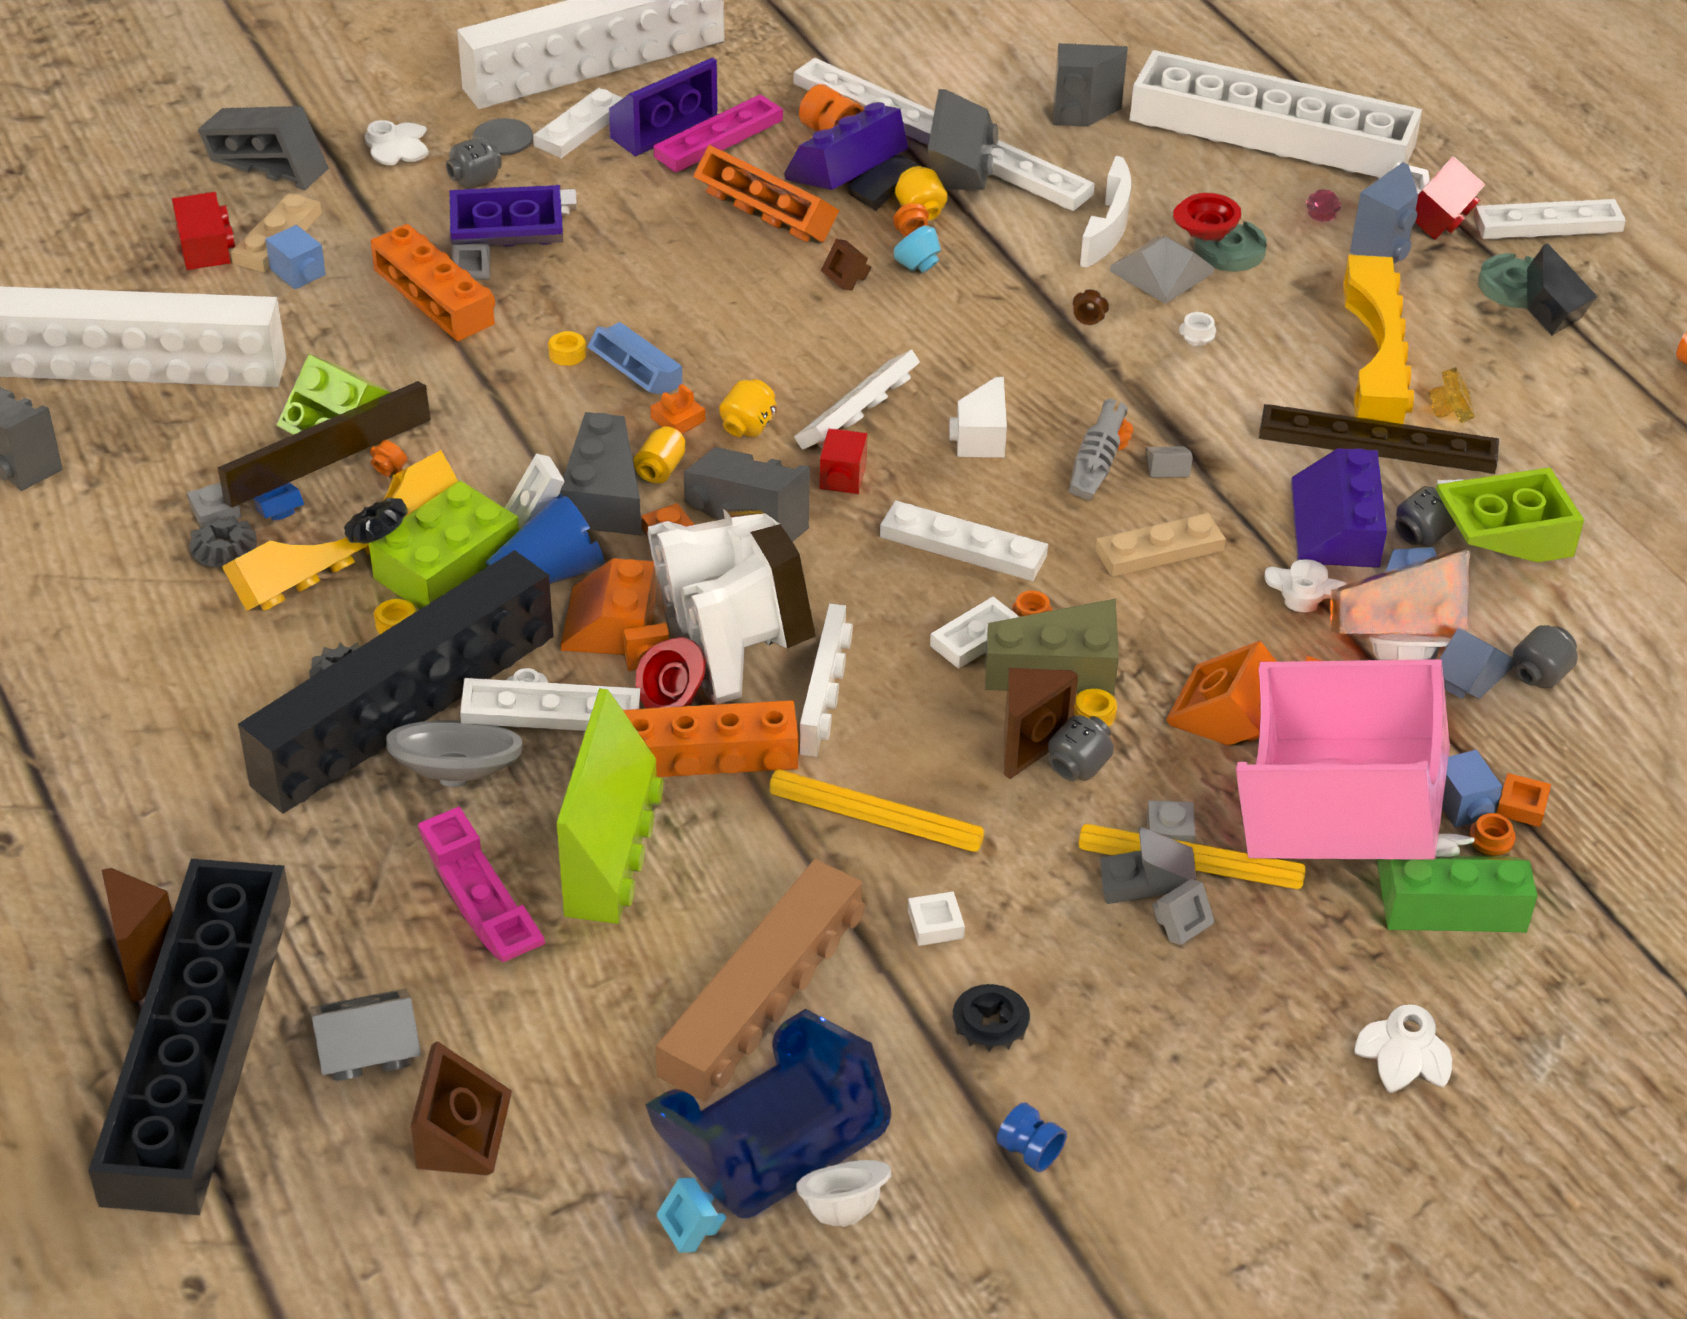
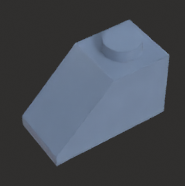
(1472, 665)

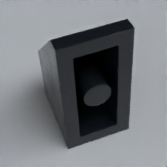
(1555, 291)

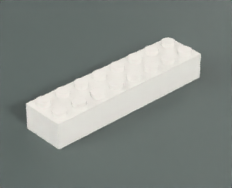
(578, 42)
(1274, 114)
(141, 337)

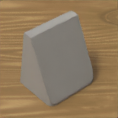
(473, 258)
(1169, 461)

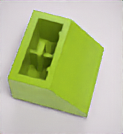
(323, 393)

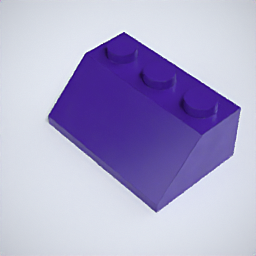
(665, 108)
(849, 147)
(506, 216)
(1340, 509)

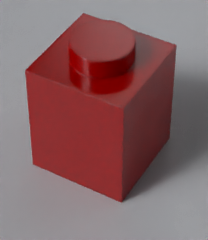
(843, 461)

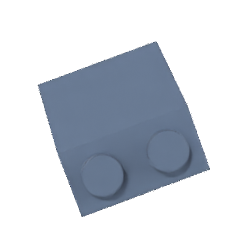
(1386, 216)

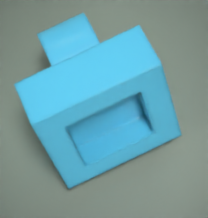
(689, 1215)

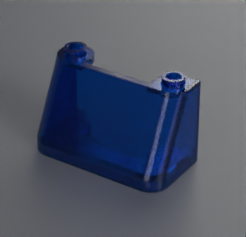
(787, 1122)

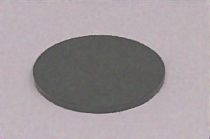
(507, 134)

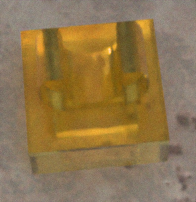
(1452, 397)

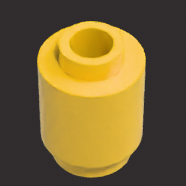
(659, 455)

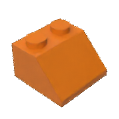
(607, 603)
(1223, 697)

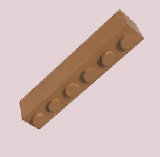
(759, 981)

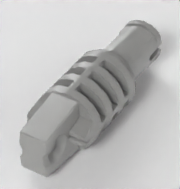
(1097, 451)

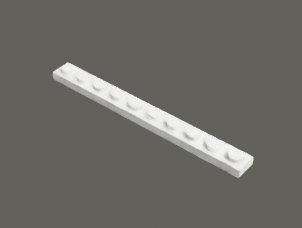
(1008, 162)

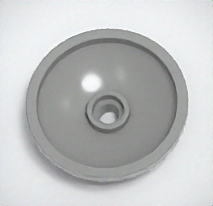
(453, 749)

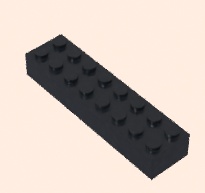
(395, 681)
(191, 1039)

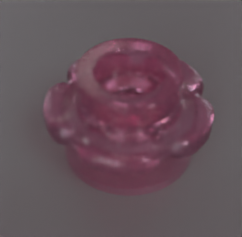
(1323, 205)

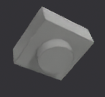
(209, 503)
(1172, 819)

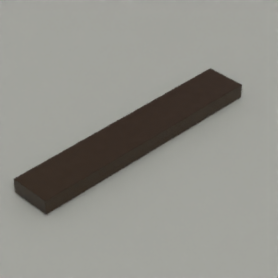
(1388, 438)
(323, 444)

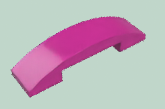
(477, 888)

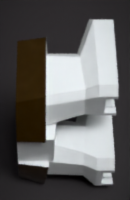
(731, 589)

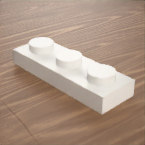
(576, 124)

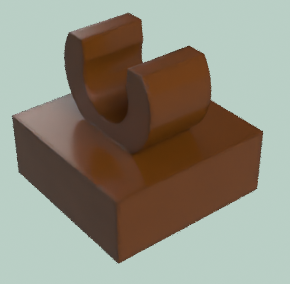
(845, 265)

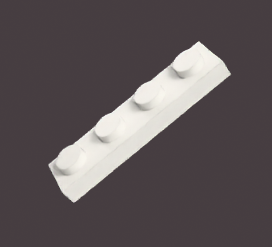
(1549, 219)
(867, 393)
(964, 540)
(822, 690)
(535, 703)

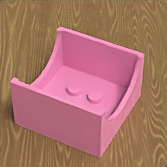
(1347, 761)

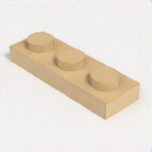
(287, 213)
(1160, 544)

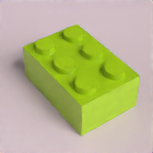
(441, 544)

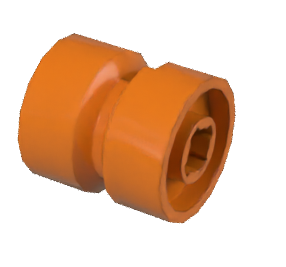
(824, 107)

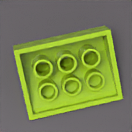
(606, 815)

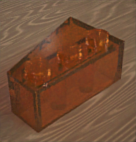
(1408, 600)

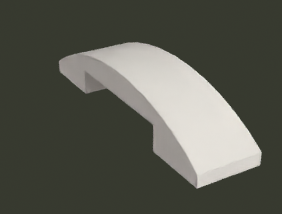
(1104, 233)

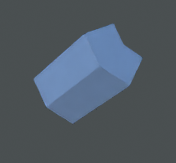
(636, 358)

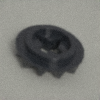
(376, 521)
(986, 1001)

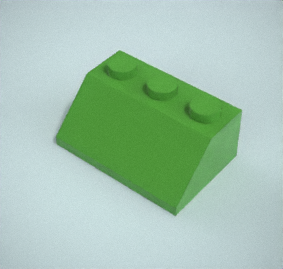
(1458, 893)

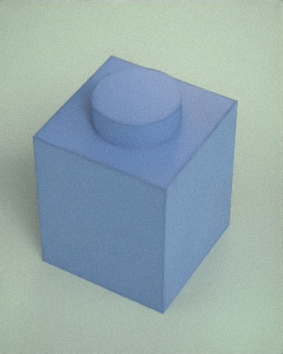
(295, 256)
(1469, 789)

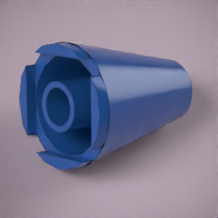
(555, 542)

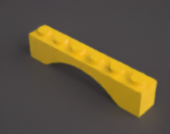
(1373, 296)
(275, 566)

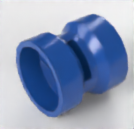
(1029, 1135)

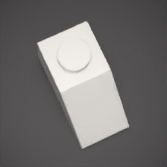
(981, 422)

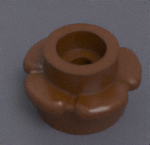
(1086, 314)

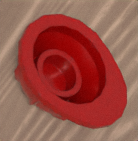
(1207, 216)
(671, 673)

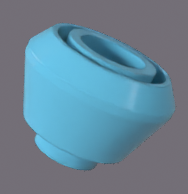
(918, 249)

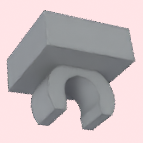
(1184, 911)

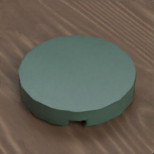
(1236, 251)
(1505, 279)

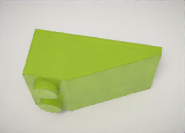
(1515, 514)

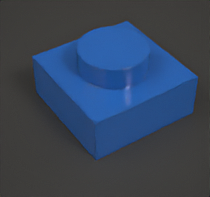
(279, 502)

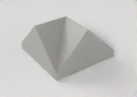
(1162, 268)

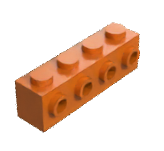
(761, 191)
(433, 282)
(719, 737)

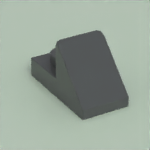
(1149, 872)

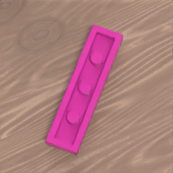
(719, 131)

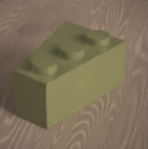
(1061, 639)

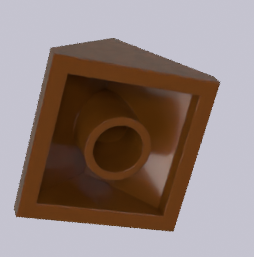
(1034, 711)
(140, 926)
(458, 1115)

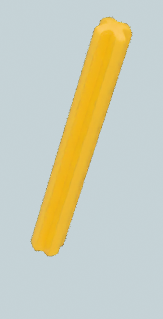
(877, 810)
(1207, 858)

